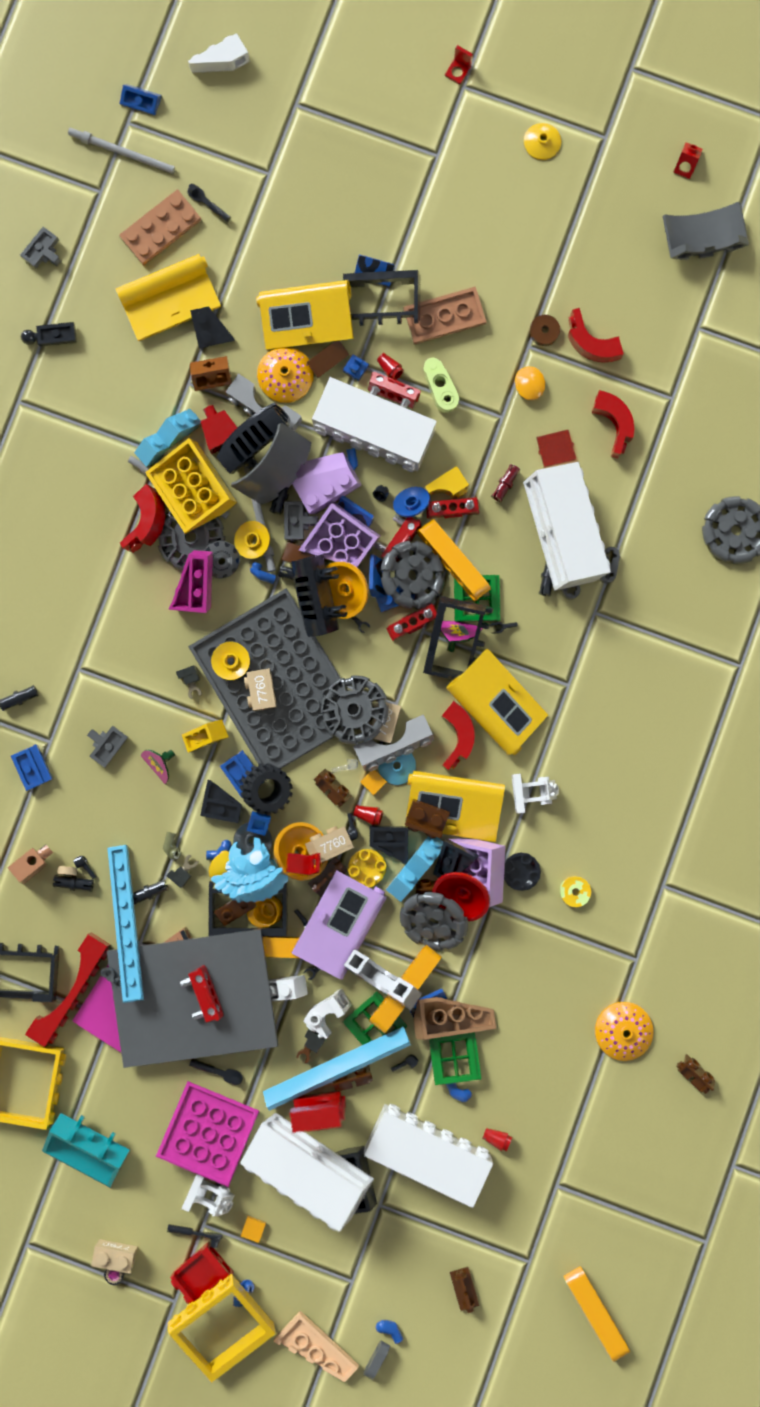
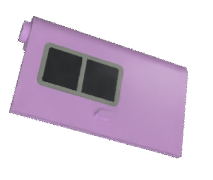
(348, 918)

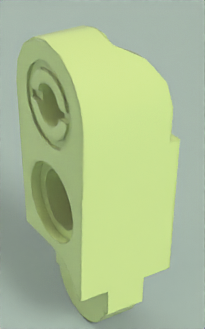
(434, 372)

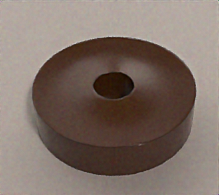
(548, 322)

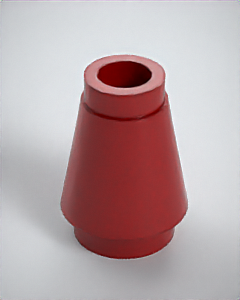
(390, 366)
(371, 815)
(498, 1139)

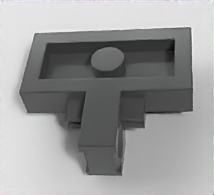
(41, 249)
(296, 521)
(106, 745)

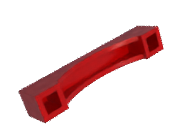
(91, 951)

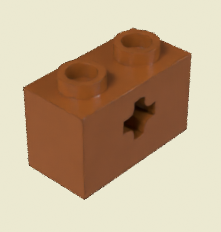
(210, 373)

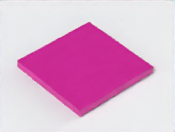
(99, 1015)
(207, 1133)

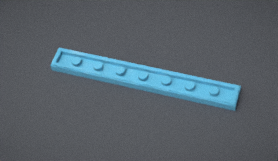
(125, 924)
(336, 1068)

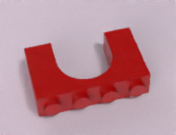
(318, 1111)

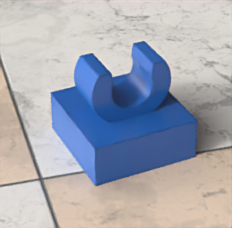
(356, 367)
(258, 823)

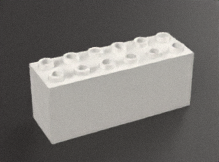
(373, 425)
(566, 526)
(428, 1154)
(306, 1172)

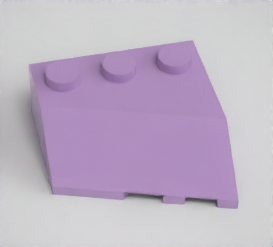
(325, 481)
(340, 537)
(487, 867)

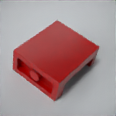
(200, 1273)

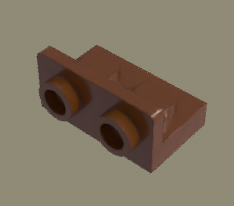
(426, 819)

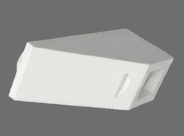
(221, 57)
(288, 988)

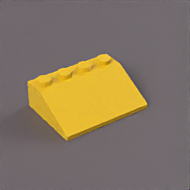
(190, 486)

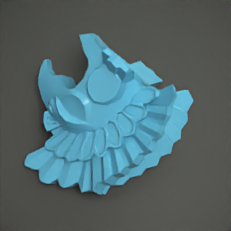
(250, 875)

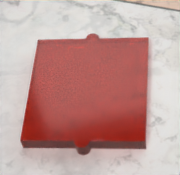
(556, 448)

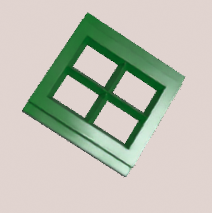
(494, 601)
(356, 1029)
(472, 1056)

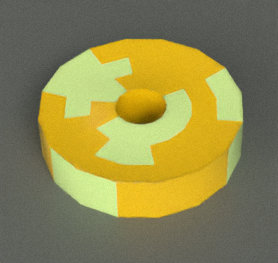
(579, 899)

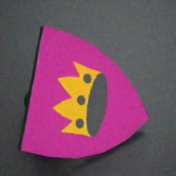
(457, 632)
(158, 762)

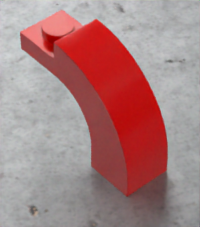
(590, 347)
(620, 415)
(150, 522)
(464, 728)

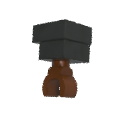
(312, 1043)

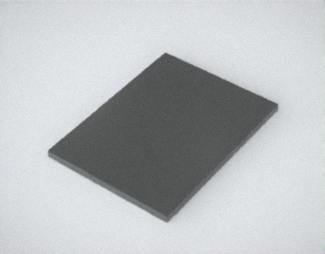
(300, 676)
(163, 1023)

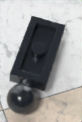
(51, 334)

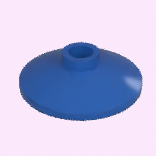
(411, 502)

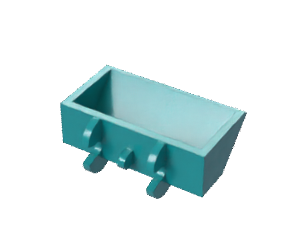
(85, 1149)

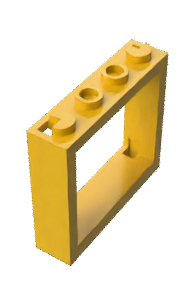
(53, 1098)
(238, 1350)

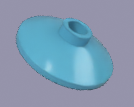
(400, 775)

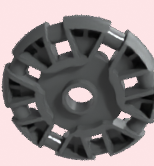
(724, 534)
(179, 540)
(423, 571)
(364, 714)
(447, 918)

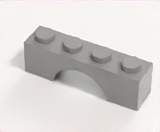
(243, 393)
(416, 735)
(382, 980)

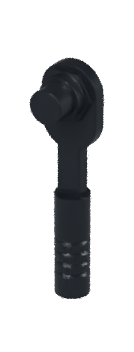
(198, 195)
(230, 1075)
(214, 1237)

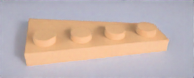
(311, 1342)

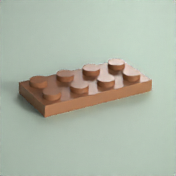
(160, 227)
(446, 315)

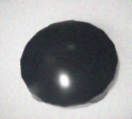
(521, 871)

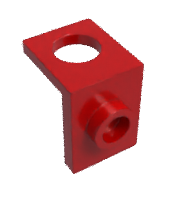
(462, 60)
(690, 154)
(303, 864)

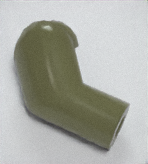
(170, 848)

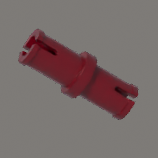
(505, 483)

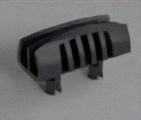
(251, 438)
(315, 595)

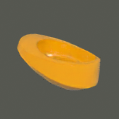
(530, 383)
(266, 913)

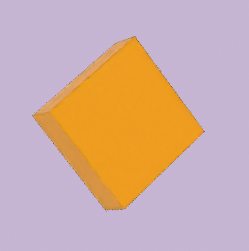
(373, 781)
(253, 1229)

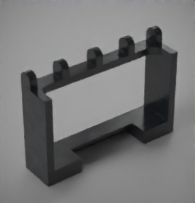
(405, 277)
(457, 604)
(270, 931)
(38, 996)

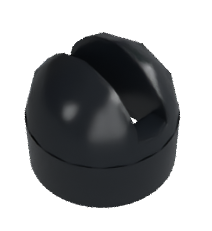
(377, 493)

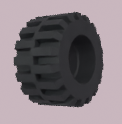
(278, 796)

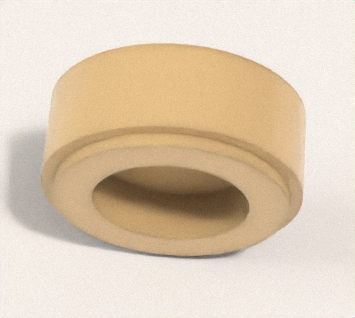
(69, 871)

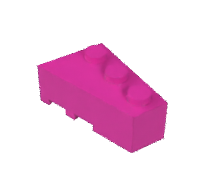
(195, 584)

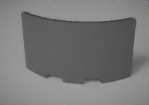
(706, 232)
(277, 466)

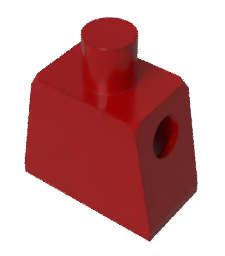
(216, 428)

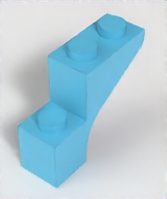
(170, 433)
(415, 868)

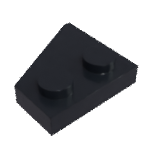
(209, 328)
(220, 804)
(391, 841)
(453, 858)

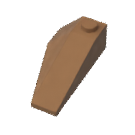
(444, 1017)

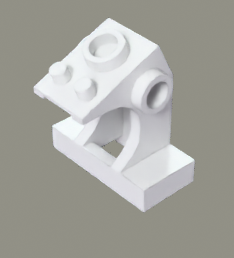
(548, 792)
(336, 1003)
(198, 1190)

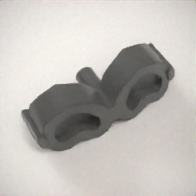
(109, 974)

